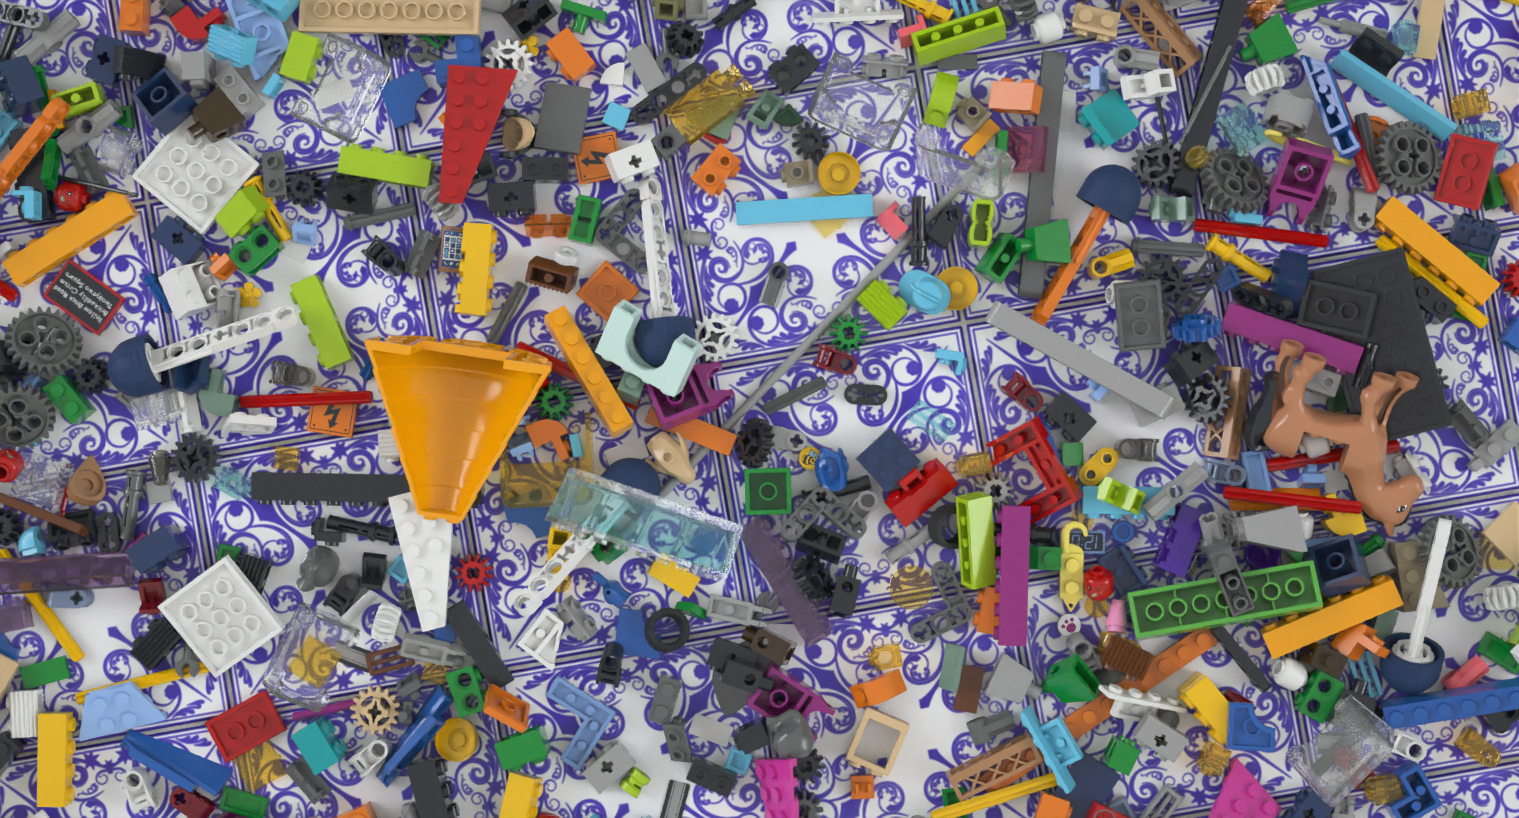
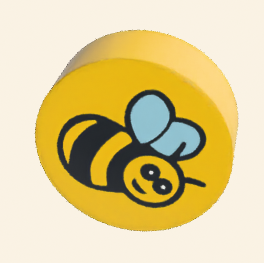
(808, 457)

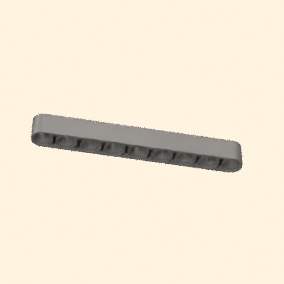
(1080, 360)

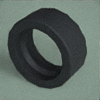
(935, 527)
(650, 635)

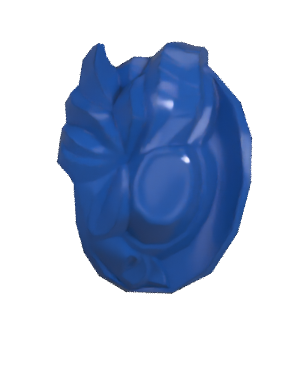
(831, 469)

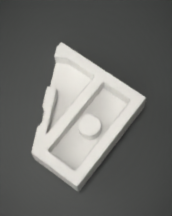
(248, 424)
(543, 638)

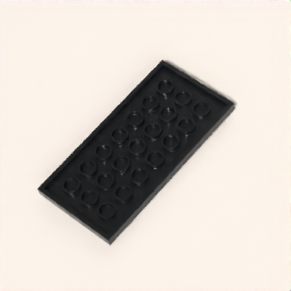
(1401, 337)

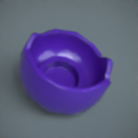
(1261, 557)

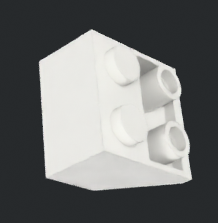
(190, 289)

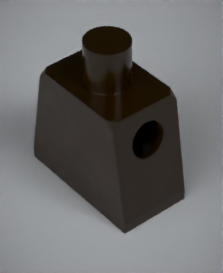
(216, 118)
(778, 649)
(1323, 659)

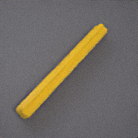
(1418, 270)
(51, 620)
(147, 680)
(996, 797)

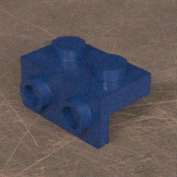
(191, 375)
(1125, 572)

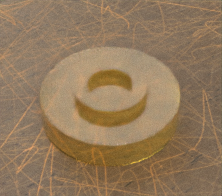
(911, 587)

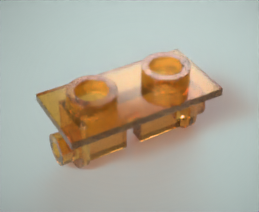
(1260, 10)
(538, 227)

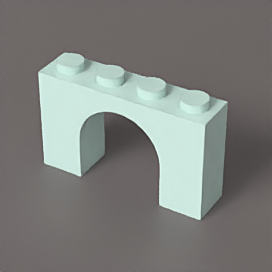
(619, 347)

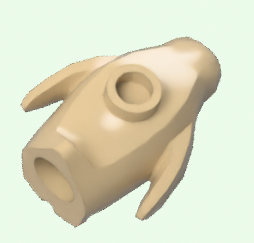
(671, 457)

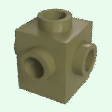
(668, 9)

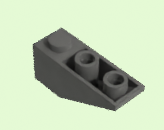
(1228, 577)

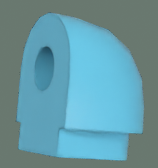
(32, 542)

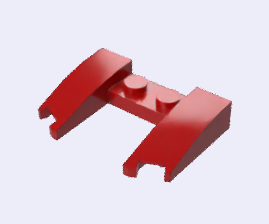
(1033, 439)

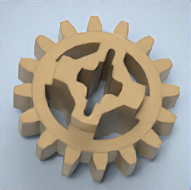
(384, 710)

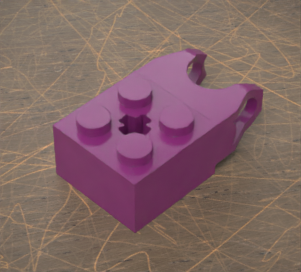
(1296, 185)
(695, 398)
(795, 694)

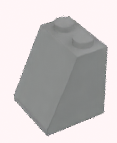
(1272, 529)

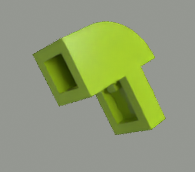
(941, 99)
(1120, 495)

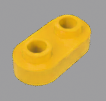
(1098, 466)

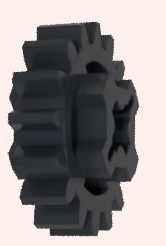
(1163, 154)
(1167, 265)
(1202, 390)
(755, 442)
(199, 450)
(813, 578)

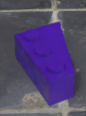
(1179, 541)

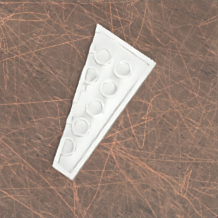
(427, 559)

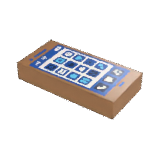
(450, 249)

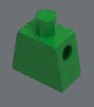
(1268, 43)
(1046, 243)
(1071, 681)

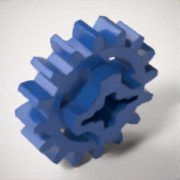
(1196, 327)

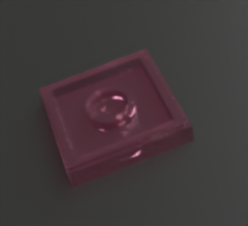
(1028, 148)

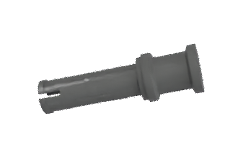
(132, 498)

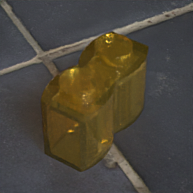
(973, 464)

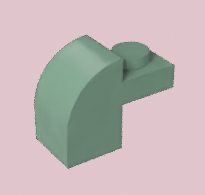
(1171, 209)
(214, 399)

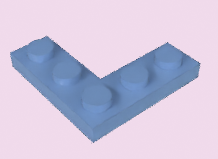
(595, 716)

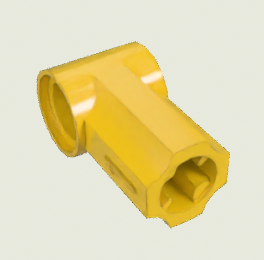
(1112, 264)

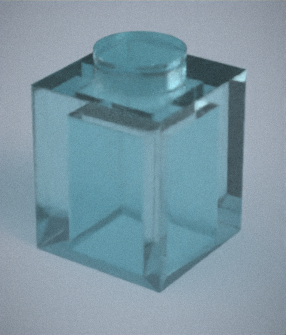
(1405, 36)

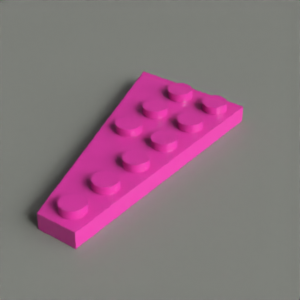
(1243, 796)

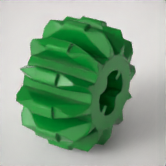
(840, 335)
(558, 408)

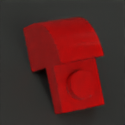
(193, 27)

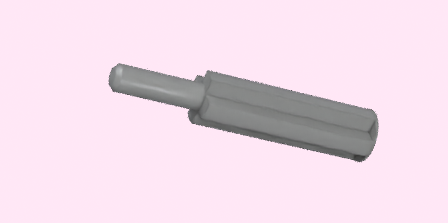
(1351, 27)

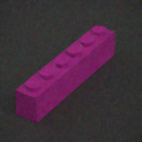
(1271, 331)
(1013, 575)

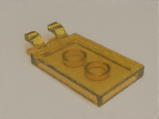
(709, 103)

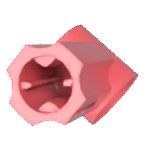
(1467, 674)

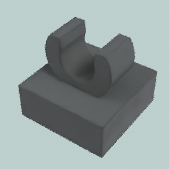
(410, 685)

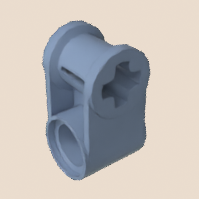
(1219, 470)
(70, 599)

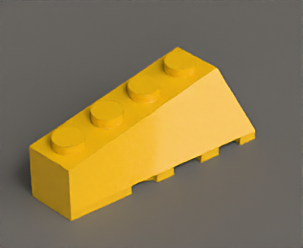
(476, 270)

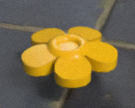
(530, 42)
(249, 294)

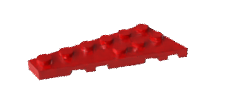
(471, 113)

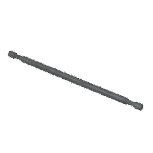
(1208, 88)

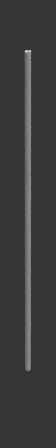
(812, 338)

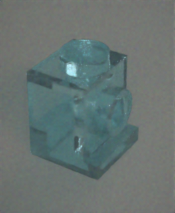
(242, 483)

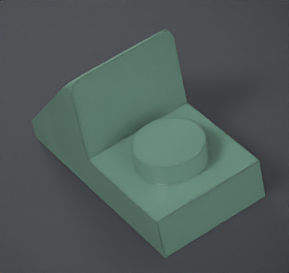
(765, 109)

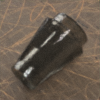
(160, 466)

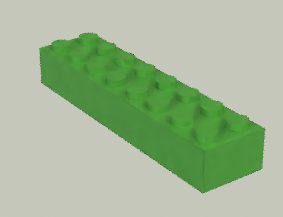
(1202, 605)

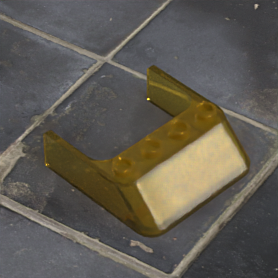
(538, 483)

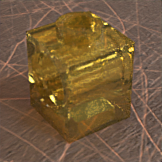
(1470, 104)
(895, 660)
(1213, 758)
(1382, 789)

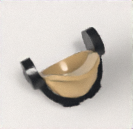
(517, 134)

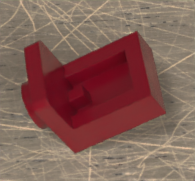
(151, 594)

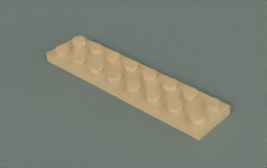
(391, 17)

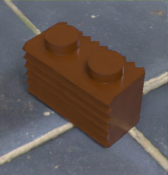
(551, 274)
(1126, 658)

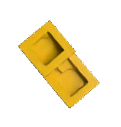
(676, 579)

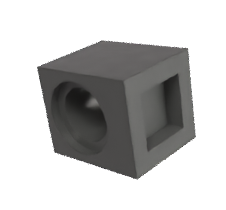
(672, 133)

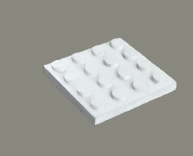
(195, 175)
(221, 616)

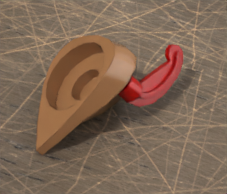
(85, 485)

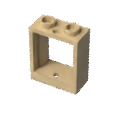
(888, 720)

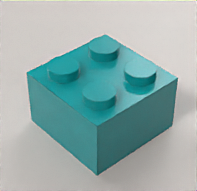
(320, 745)

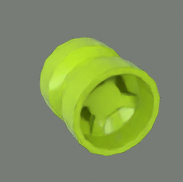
(635, 781)

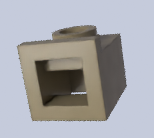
(972, 122)
(805, 178)

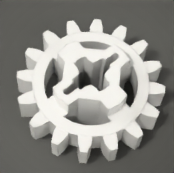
(517, 56)
(729, 331)

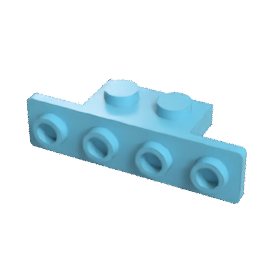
(1055, 744)

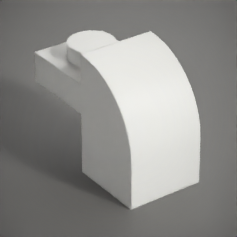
(1148, 85)

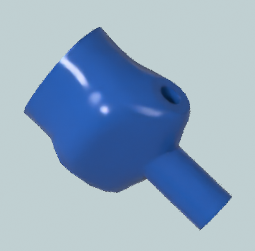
(612, 590)

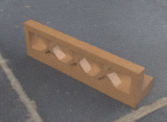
(1169, 30)
(1234, 421)
(990, 758)

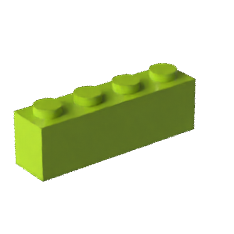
(958, 35)
(386, 167)
(322, 322)
(976, 539)

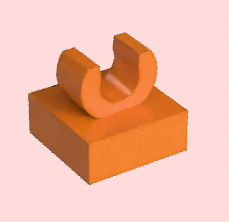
(223, 266)
(862, 786)

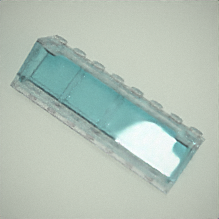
(644, 524)

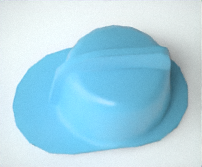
(924, 292)

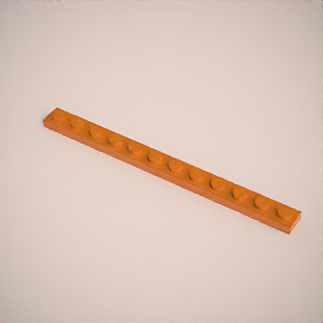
(1098, 710)

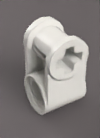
(1403, 742)
(368, 757)
(141, 791)

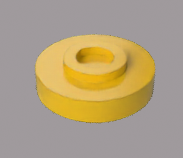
(838, 173)
(962, 287)
(457, 740)

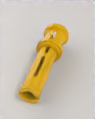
(930, 9)
(283, 233)
(1229, 253)

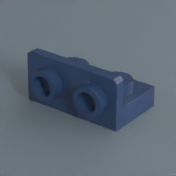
(1474, 234)

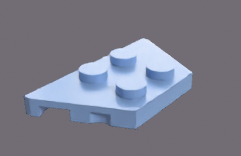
(270, 31)
(116, 710)

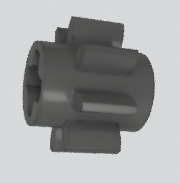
(1212, 205)

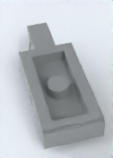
(1499, 443)

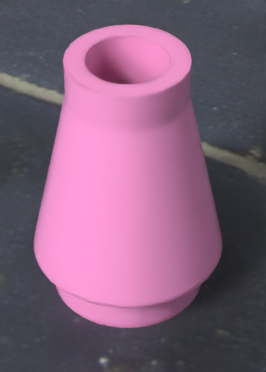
(1117, 619)

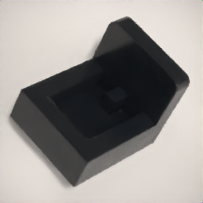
(329, 537)
(373, 571)

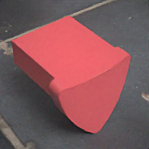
(904, 34)
(891, 222)

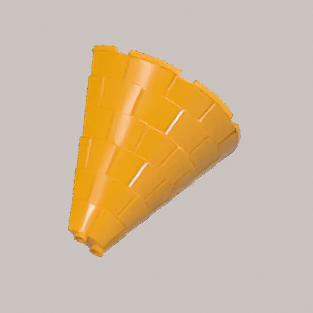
(452, 412)

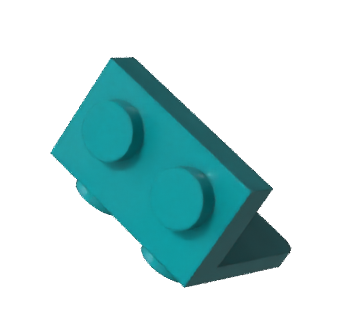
(1107, 119)

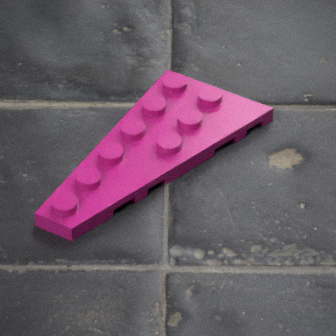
(778, 786)

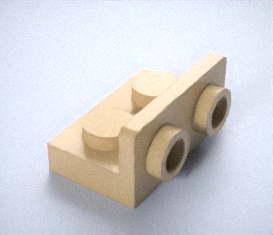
(1094, 22)

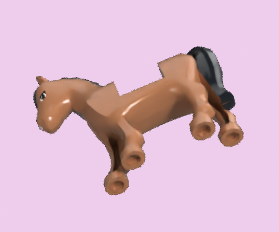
(1283, 418)

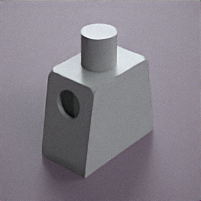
(1011, 680)

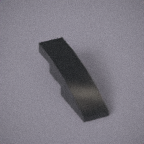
(478, 644)

